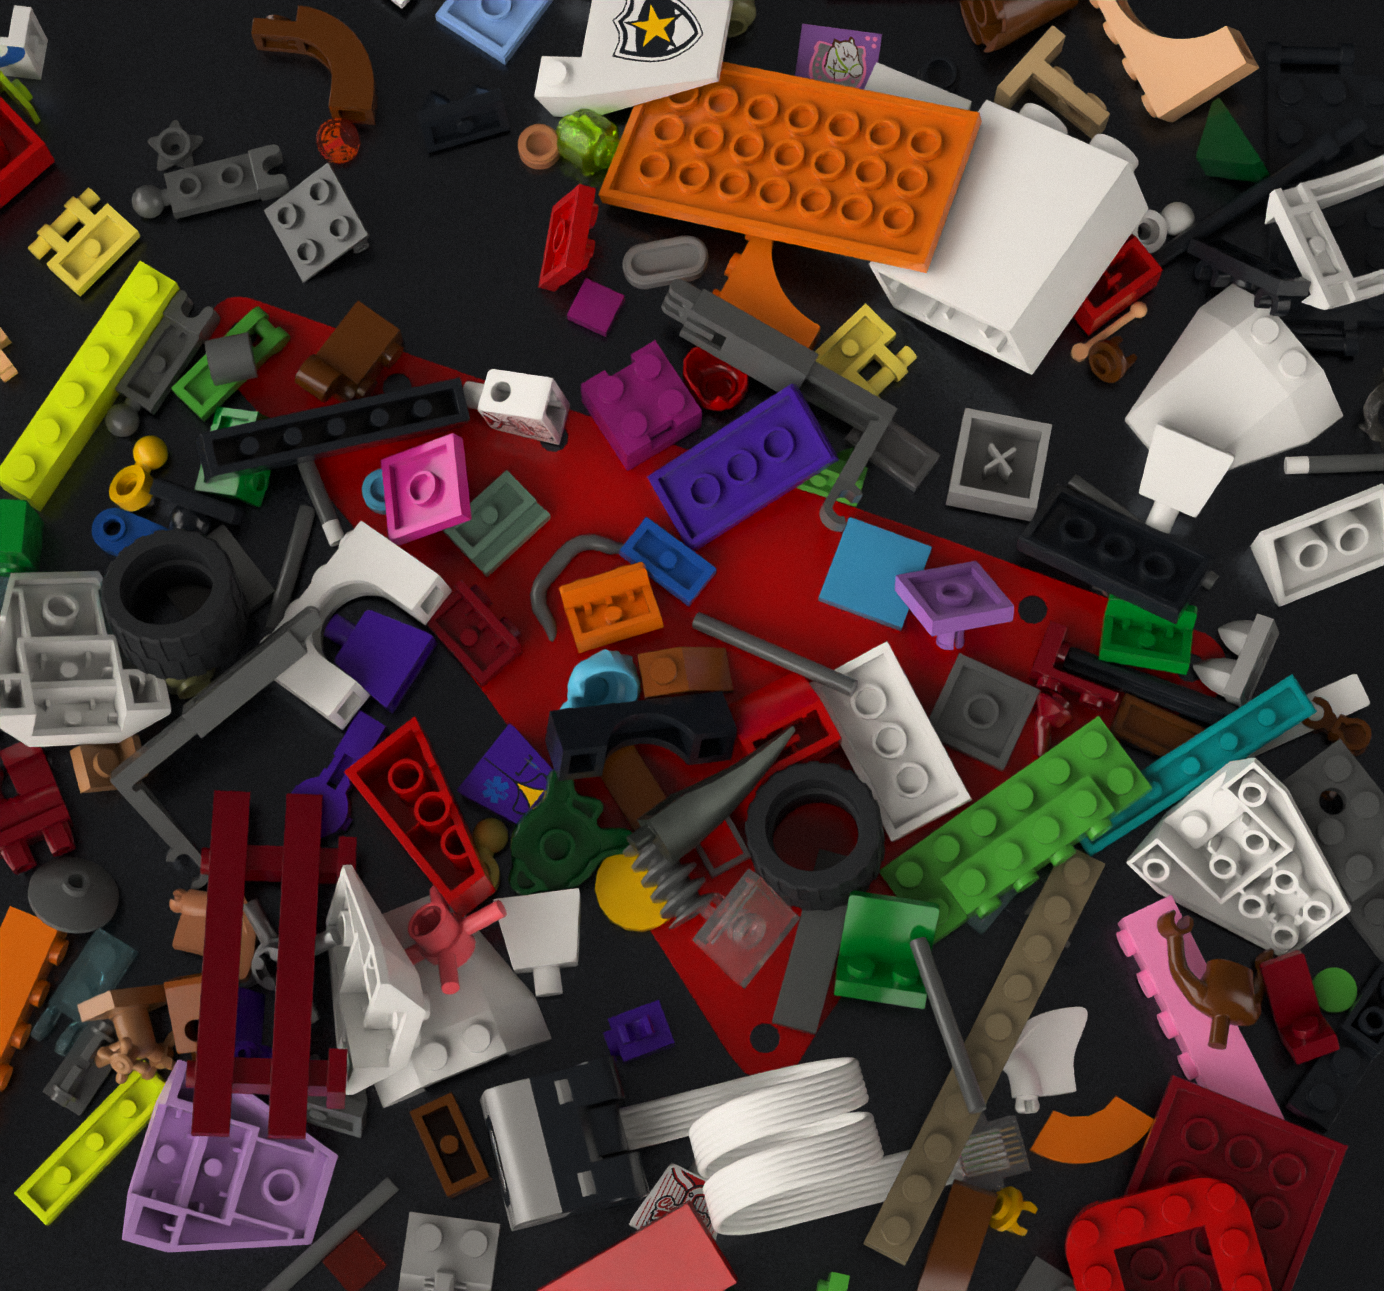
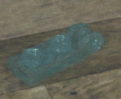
(93, 973)

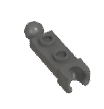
(215, 185)
(160, 363)

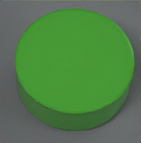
(1334, 990)

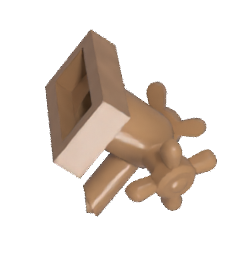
(130, 1015)

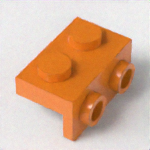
(610, 607)

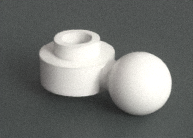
(1173, 221)

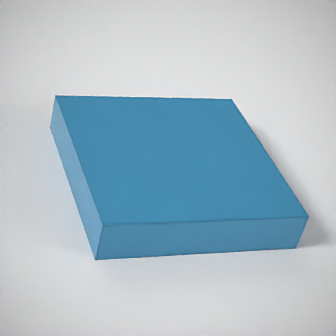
(866, 571)

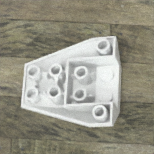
(1244, 860)

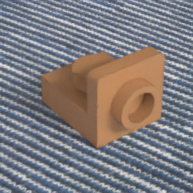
(96, 761)

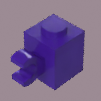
(639, 1033)

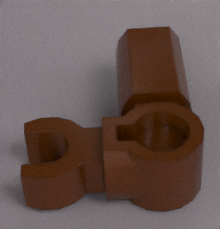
(1352, 731)

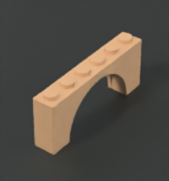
(1176, 71)

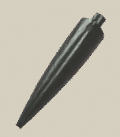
(693, 813)

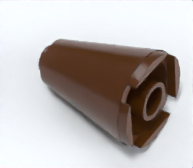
(1004, 21)

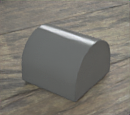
(231, 358)

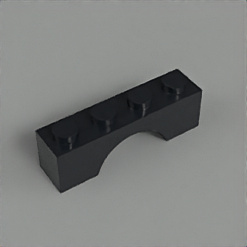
(691, 726)

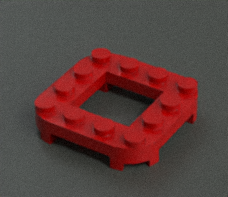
(1162, 1212)

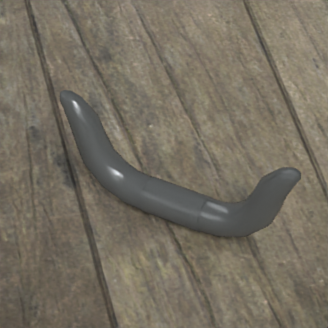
(555, 567)

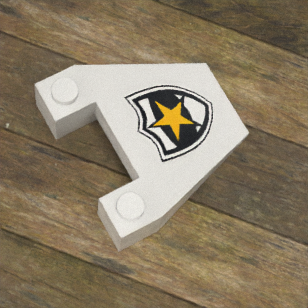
(637, 55)

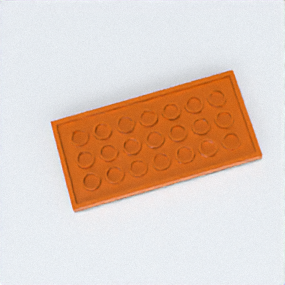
(798, 164)

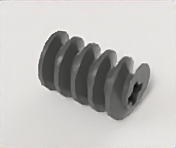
(672, 883)

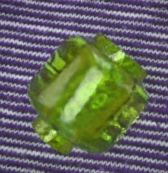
(587, 140)

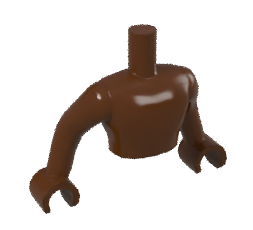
(1225, 990)

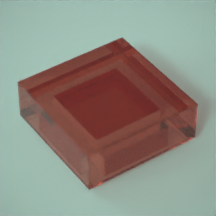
(354, 1262)

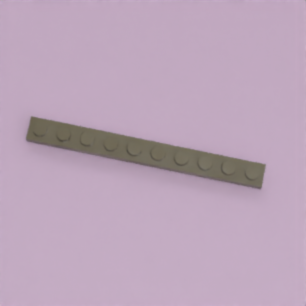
(988, 1049)

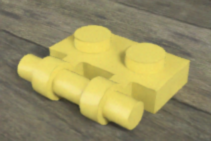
(91, 249)
(857, 344)

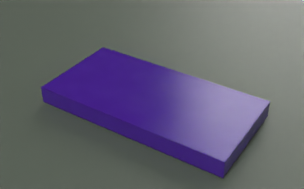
(743, 467)

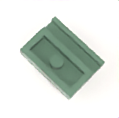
(500, 523)

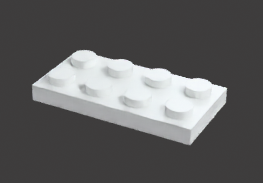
(893, 743)

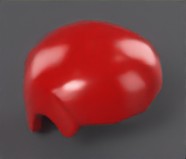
(712, 381)

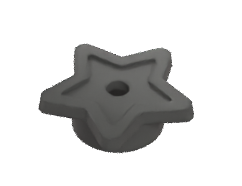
(175, 136)

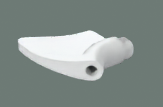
(1045, 1057)

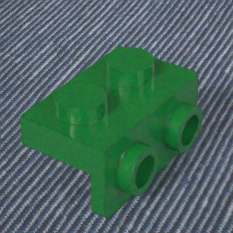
(1145, 639)

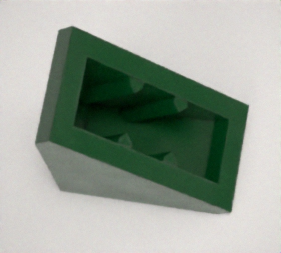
(1226, 150)

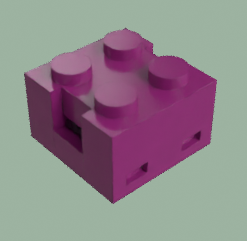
(642, 406)

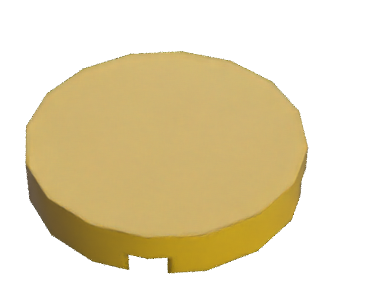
(623, 896)

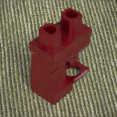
(35, 812)

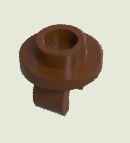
(1108, 360)

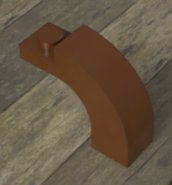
(337, 47)

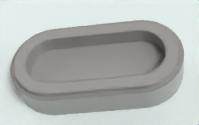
(664, 260)

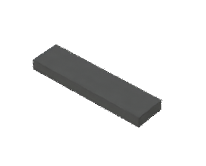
(811, 962)

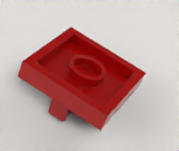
(567, 239)

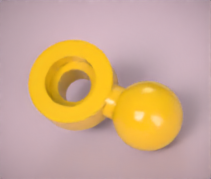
(132, 484)

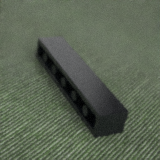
(332, 430)

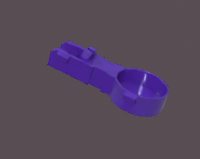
(359, 739)

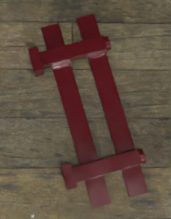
(289, 1073)

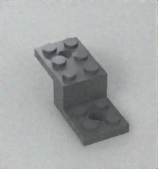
(1349, 839)

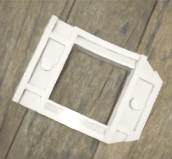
(1311, 240)

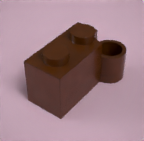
(352, 357)

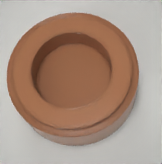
(538, 146)

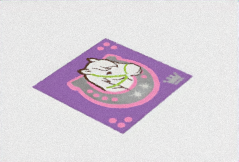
(837, 55)

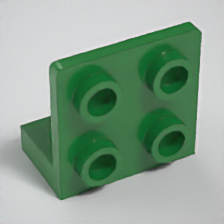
(876, 951)

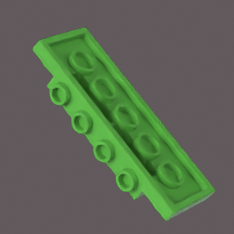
(1020, 828)

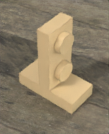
(1053, 86)

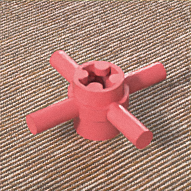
(447, 937)

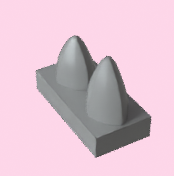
(1238, 678)

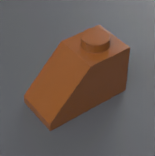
(684, 671)

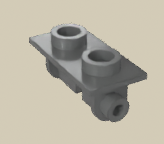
(78, 1075)

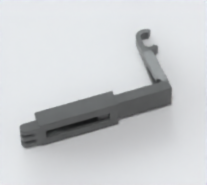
(778, 363)
(204, 714)

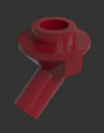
(1050, 712)

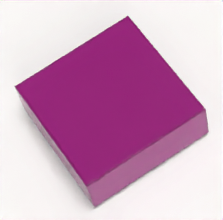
(595, 307)

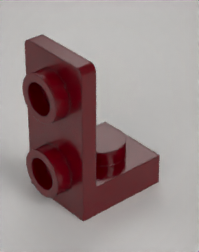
(1053, 652)
(1296, 1008)

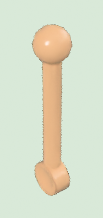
(1080, 351)

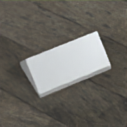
(1323, 546)

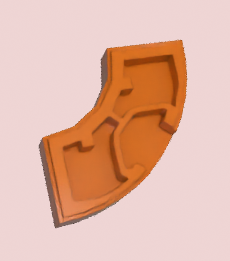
(1093, 1136)

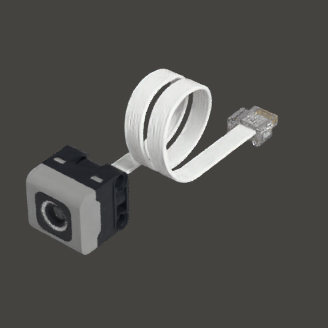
(766, 1142)

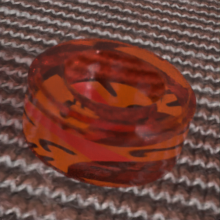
(338, 140)

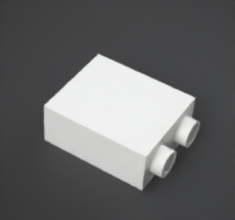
(1023, 236)

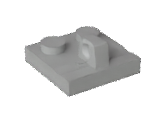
(448, 1254)

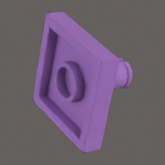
(953, 601)

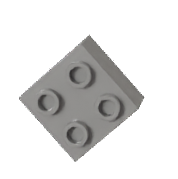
(999, 464)

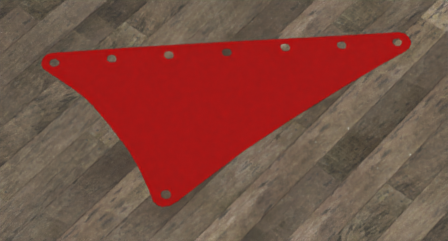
(762, 585)

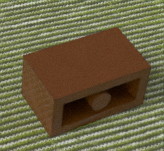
(451, 1145)

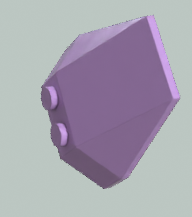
(223, 1189)

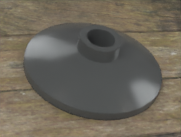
(70, 907)

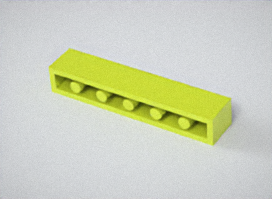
(86, 388)

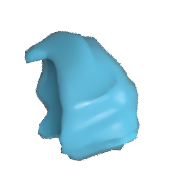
(603, 680)

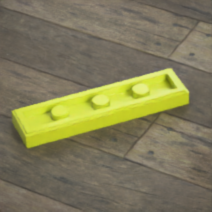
(91, 1147)

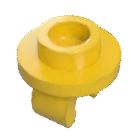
(1007, 1210)

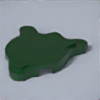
(560, 840)

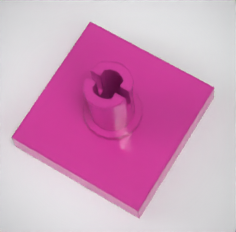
(426, 489)

